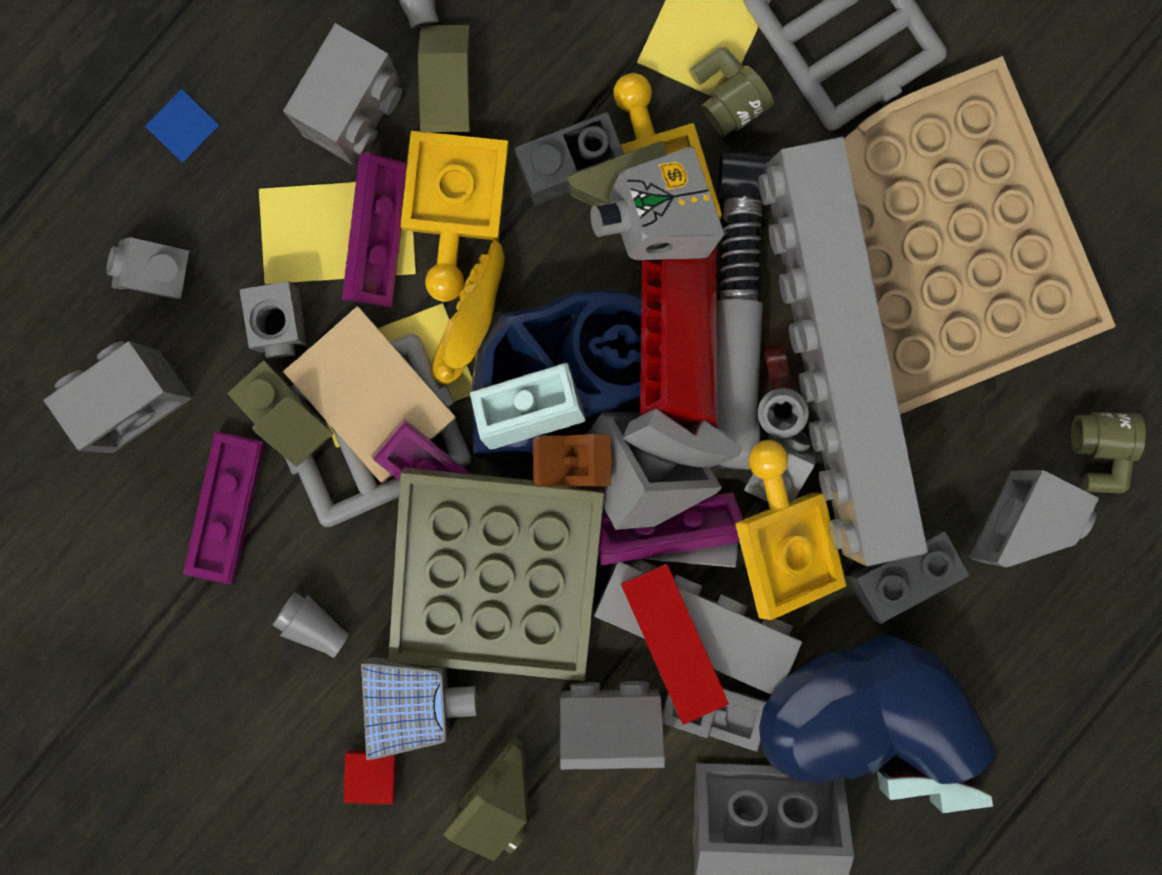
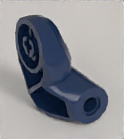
(586, 329)
(865, 706)

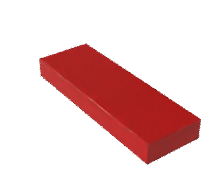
(674, 644)

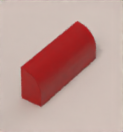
(680, 339)

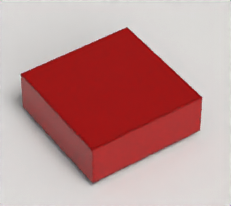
(369, 780)

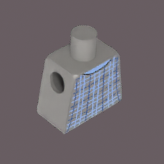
(409, 706)

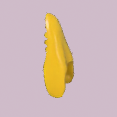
(472, 320)

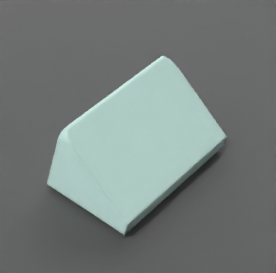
(527, 406)

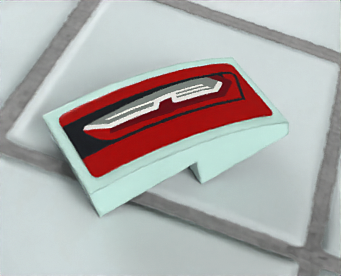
(909, 782)

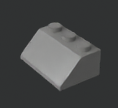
(768, 823)

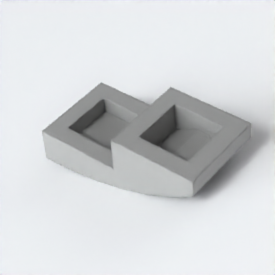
(690, 446)
(734, 723)

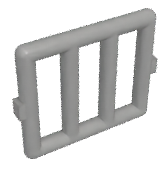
(809, 78)
(371, 493)

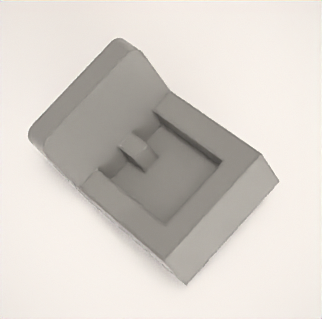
(147, 267)
(800, 464)

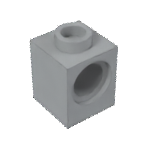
(258, 304)

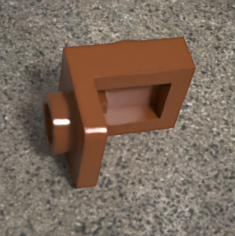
(572, 460)

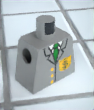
(661, 210)

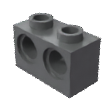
(903, 583)

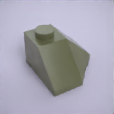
(495, 807)

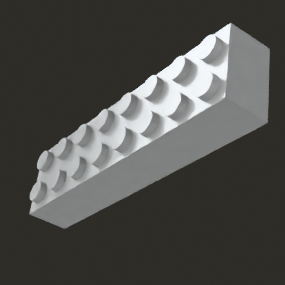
(842, 353)

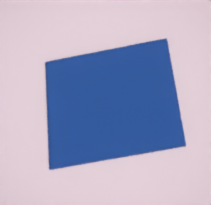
(182, 125)

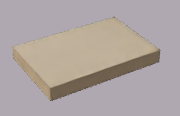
(366, 388)

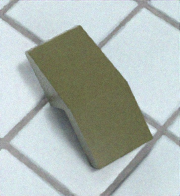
(444, 78)

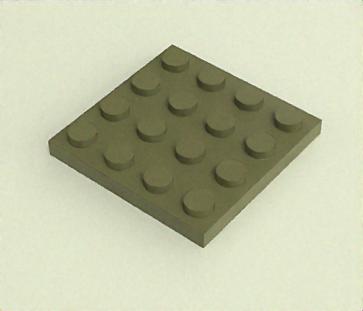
(494, 574)

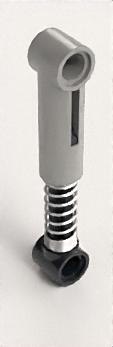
(738, 309)

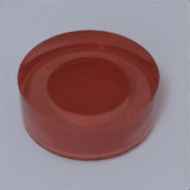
(777, 366)

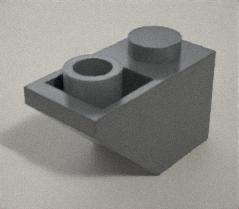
(556, 156)

